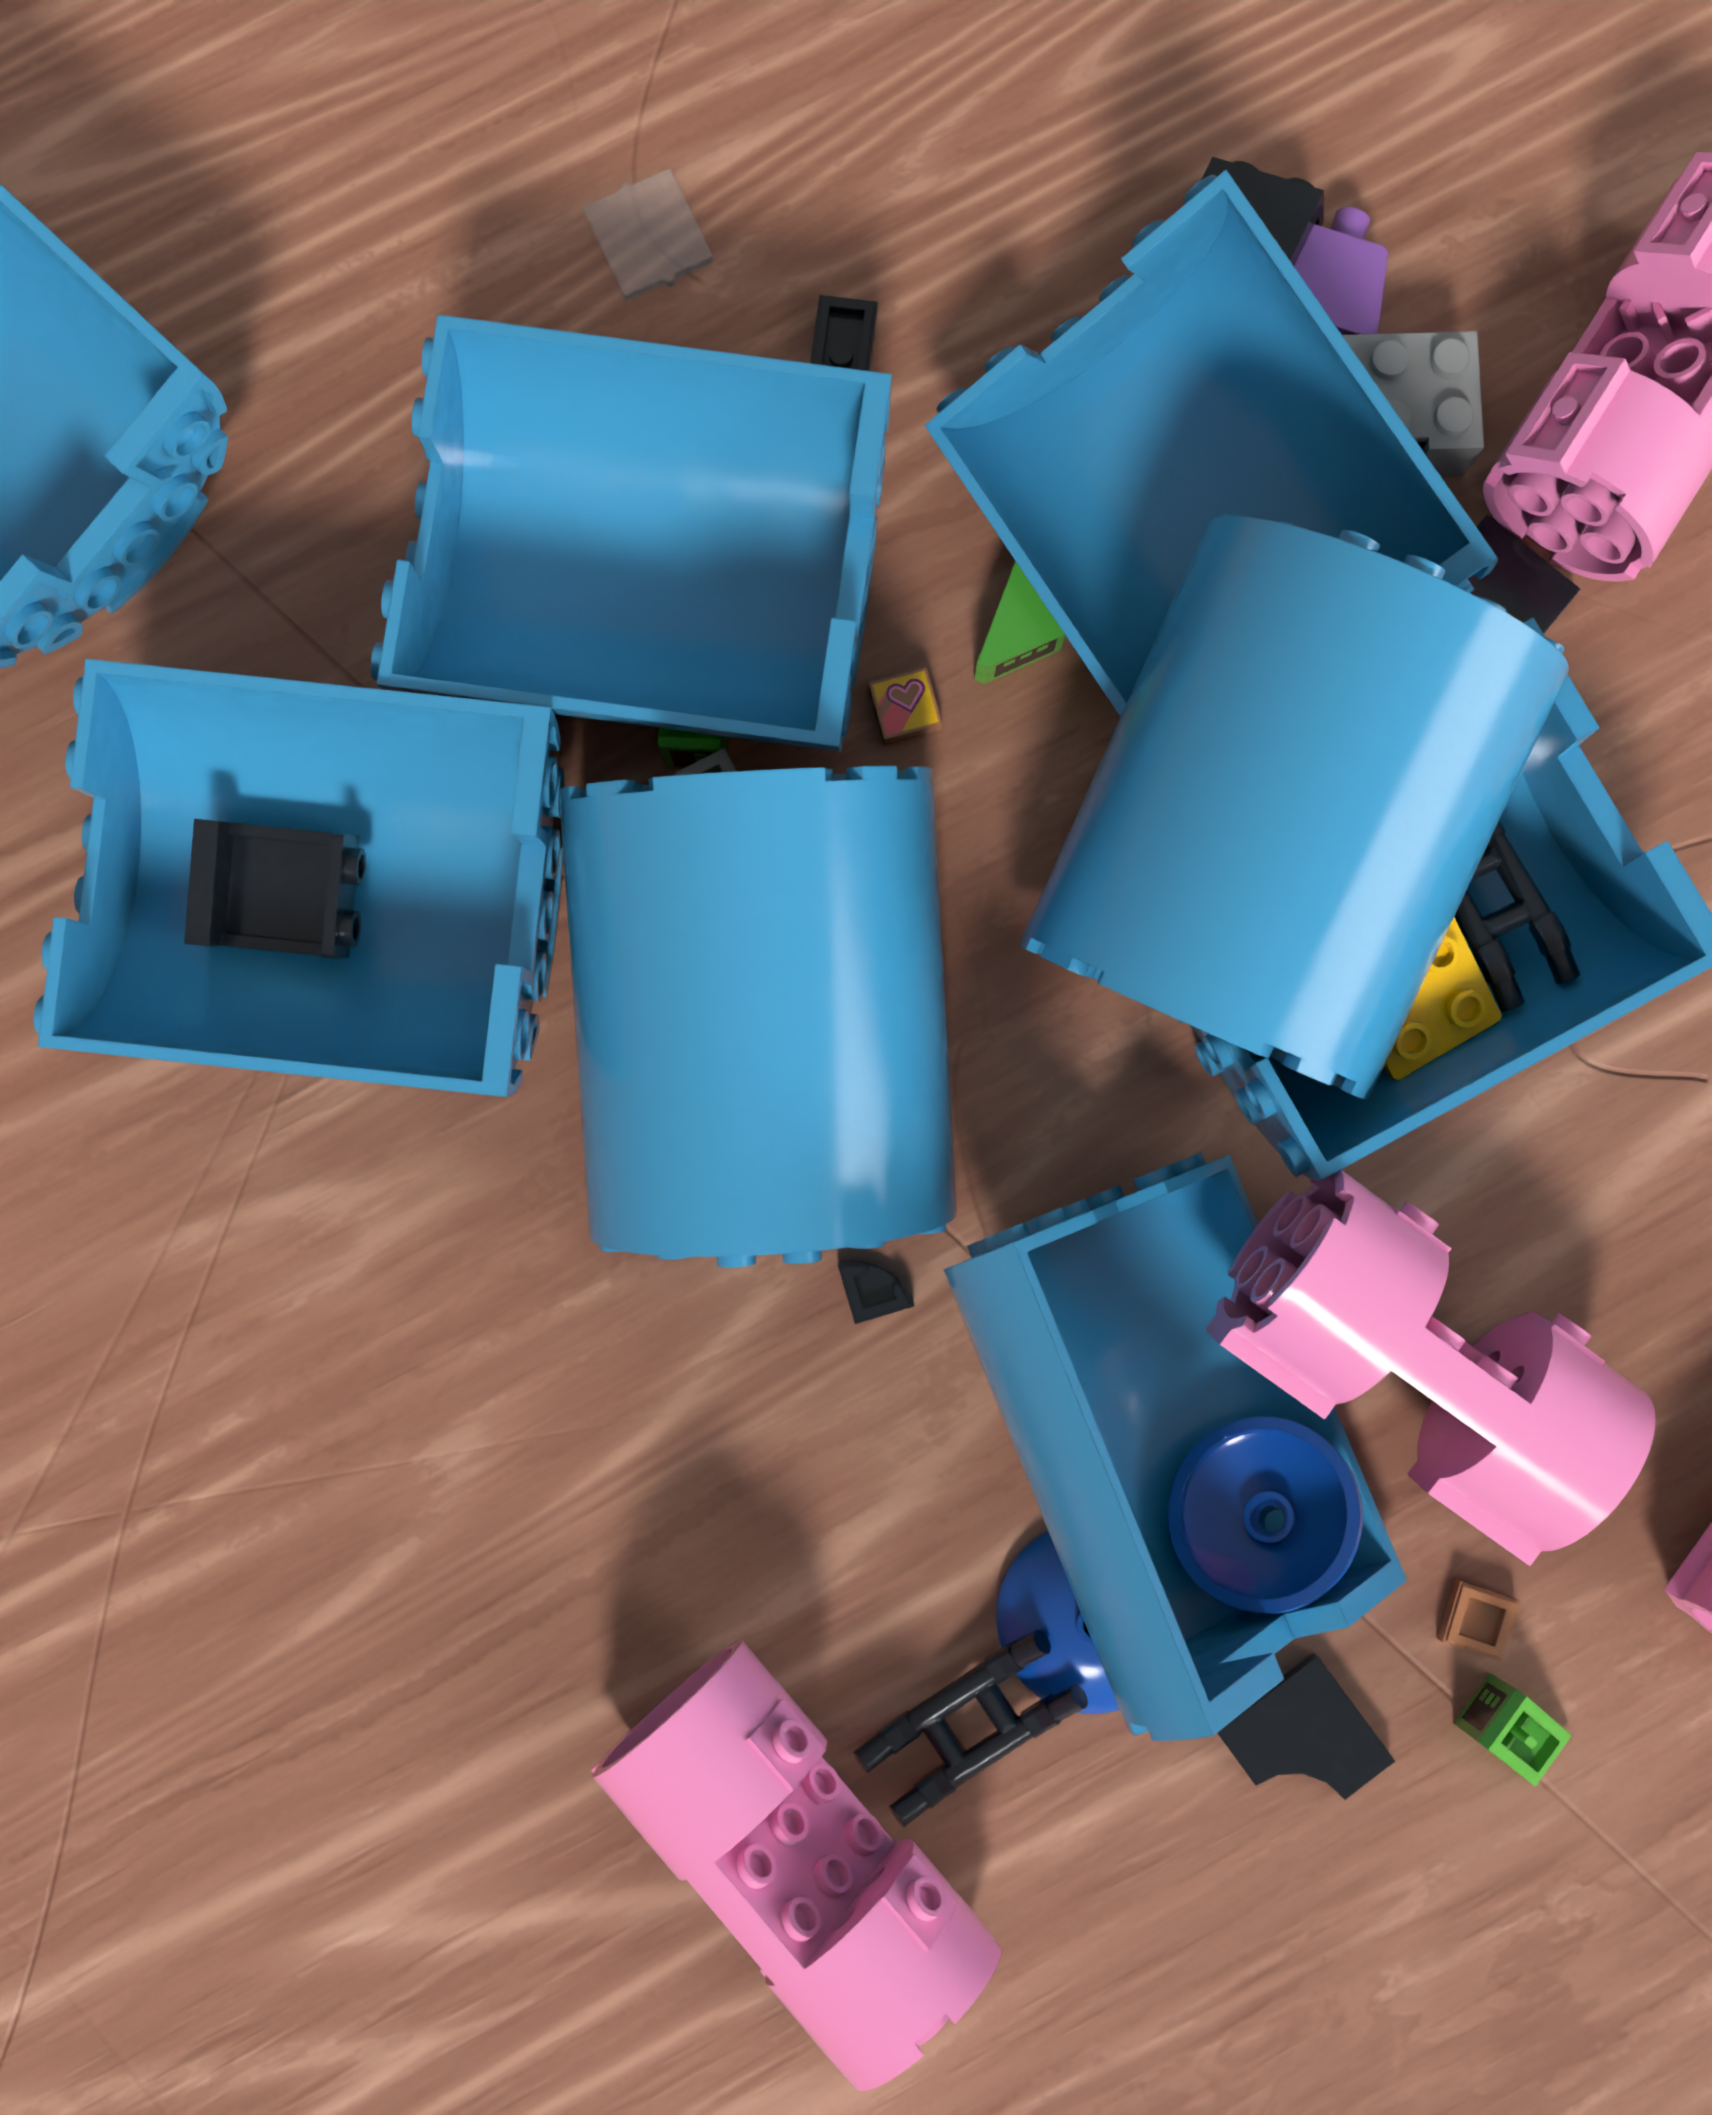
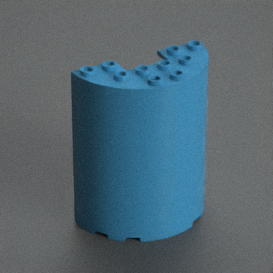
(1182, 401)
(97, 441)
(639, 533)
(1298, 795)
(451, 903)
(1631, 930)
(759, 1011)
(1105, 1390)

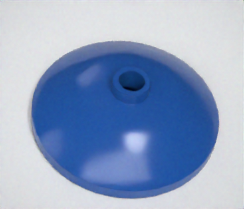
(1222, 1507)
(1040, 1598)

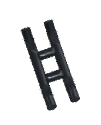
(1528, 908)
(960, 1763)

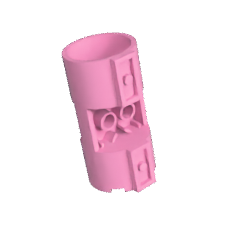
(1628, 414)
(1521, 1427)
(832, 1910)

